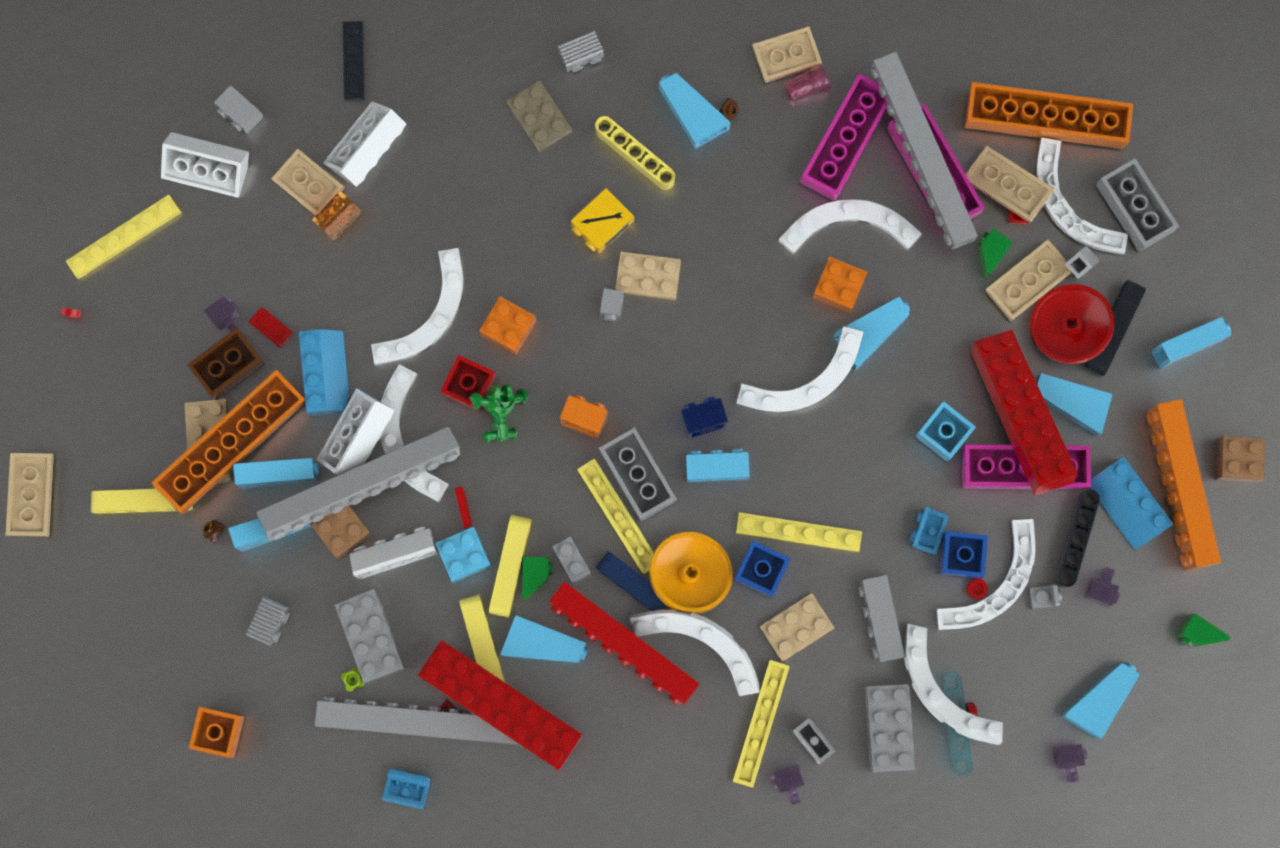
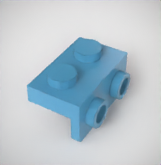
(929, 531)
(406, 788)

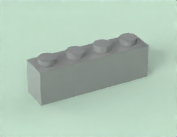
(882, 619)

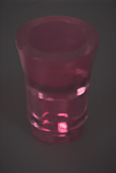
(808, 83)

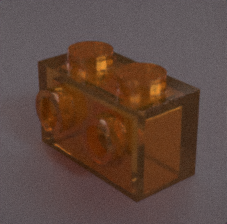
(337, 215)

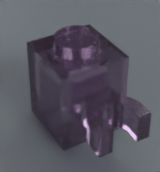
(223, 313)
(1102, 591)
(1070, 757)
(788, 780)

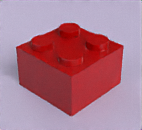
(465, 379)

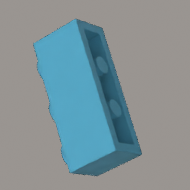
(717, 466)

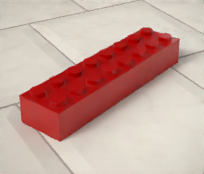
(1023, 412)
(624, 643)
(500, 705)

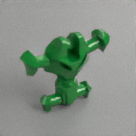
(499, 404)

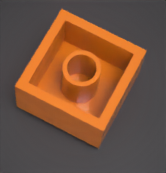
(839, 285)
(507, 325)
(584, 416)
(216, 732)

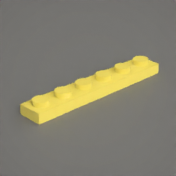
(123, 236)
(617, 514)
(799, 532)
(761, 723)

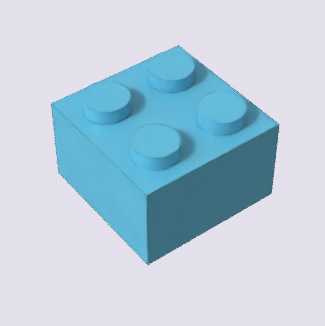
(945, 431)
(463, 555)

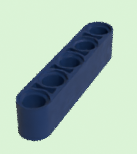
(630, 582)

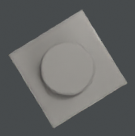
(1082, 262)
(611, 304)

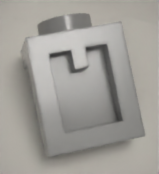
(1045, 596)

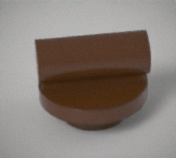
(729, 109)
(213, 530)

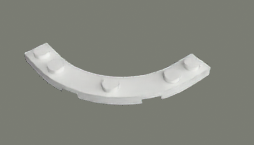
(849, 210)
(1063, 214)
(438, 322)
(814, 390)
(391, 436)
(1006, 593)
(707, 632)
(935, 700)

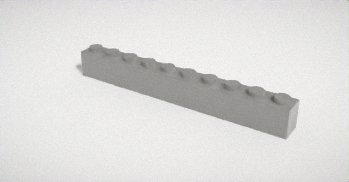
(923, 150)
(358, 484)
(406, 721)

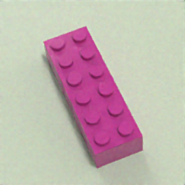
(845, 139)
(968, 195)
(1000, 469)

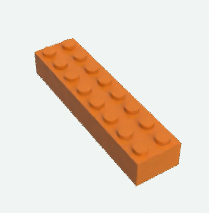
(1048, 115)
(228, 442)
(1183, 485)

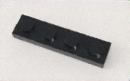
(353, 61)

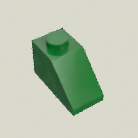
(992, 250)
(535, 574)
(1200, 632)

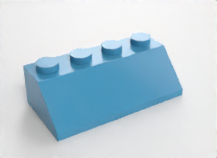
(324, 371)
(1130, 503)

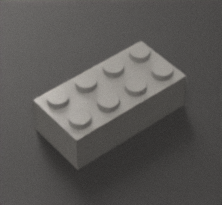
(1137, 205)
(637, 474)
(370, 636)
(889, 728)

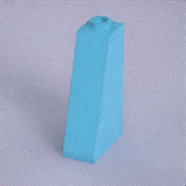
(693, 112)
(877, 327)
(1191, 342)
(1076, 402)
(275, 473)
(252, 535)
(538, 642)
(1100, 704)

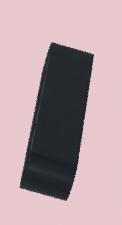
(1123, 313)
(1070, 546)

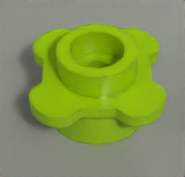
(346, 677)

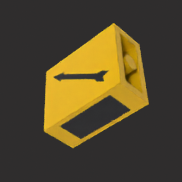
(601, 221)

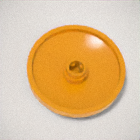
(690, 573)

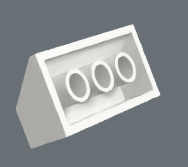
(365, 143)
(204, 164)
(355, 433)
(393, 554)

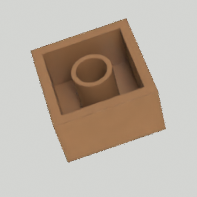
(1240, 459)
(342, 531)

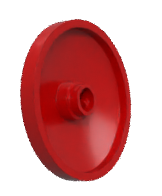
(1072, 324)

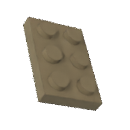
(539, 116)

